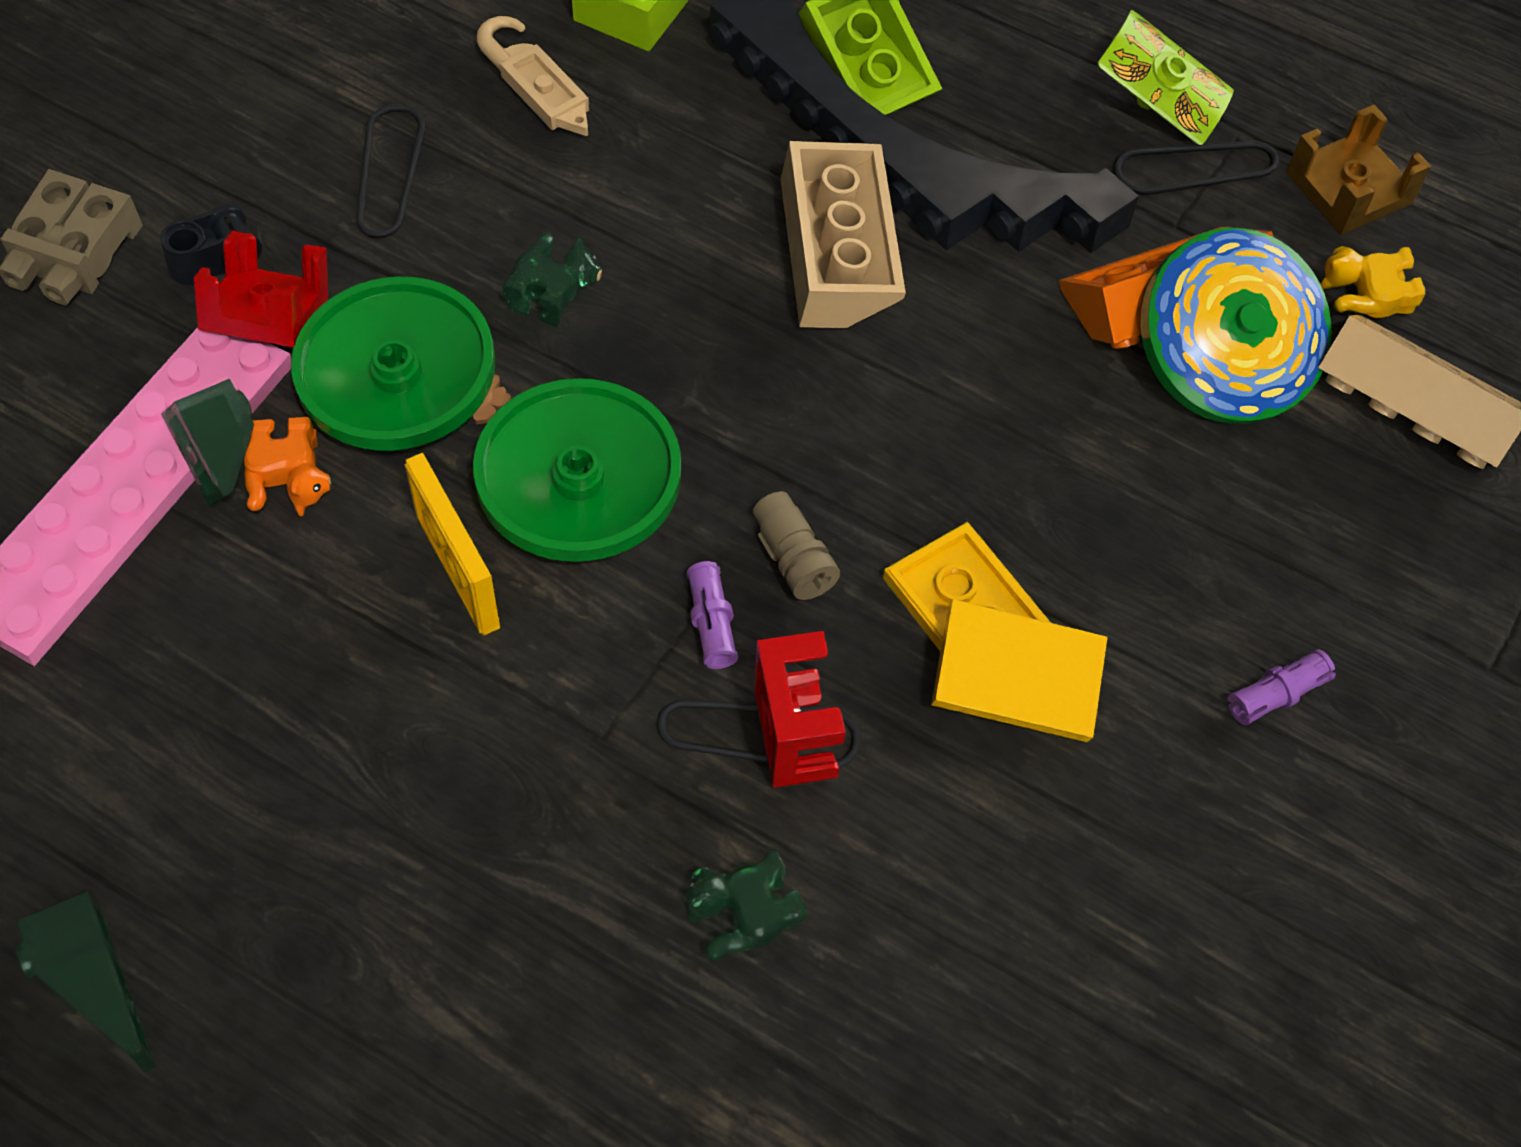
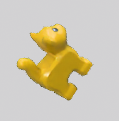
(1378, 281)

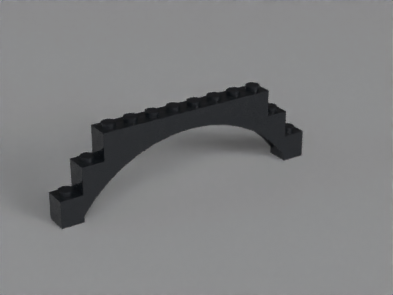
(932, 184)

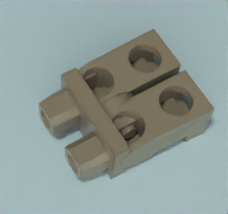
(66, 236)

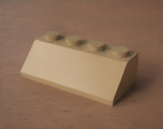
(840, 232)
(1424, 389)

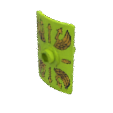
(1165, 78)

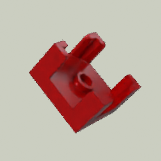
(258, 301)
(778, 706)

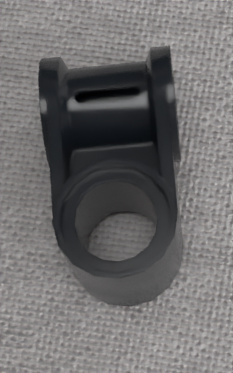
(200, 242)

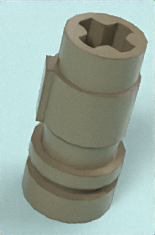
(790, 540)

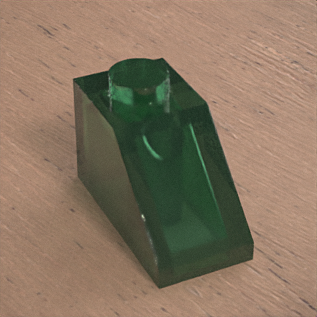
(212, 436)

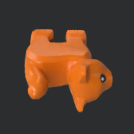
(284, 461)

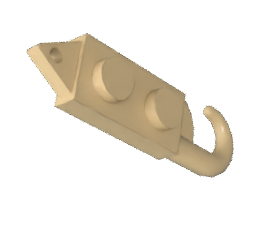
(536, 78)

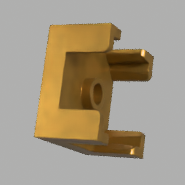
(1353, 177)

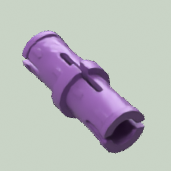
(712, 615)
(1281, 687)

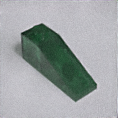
(79, 964)

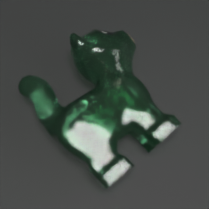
(548, 280)
(749, 896)

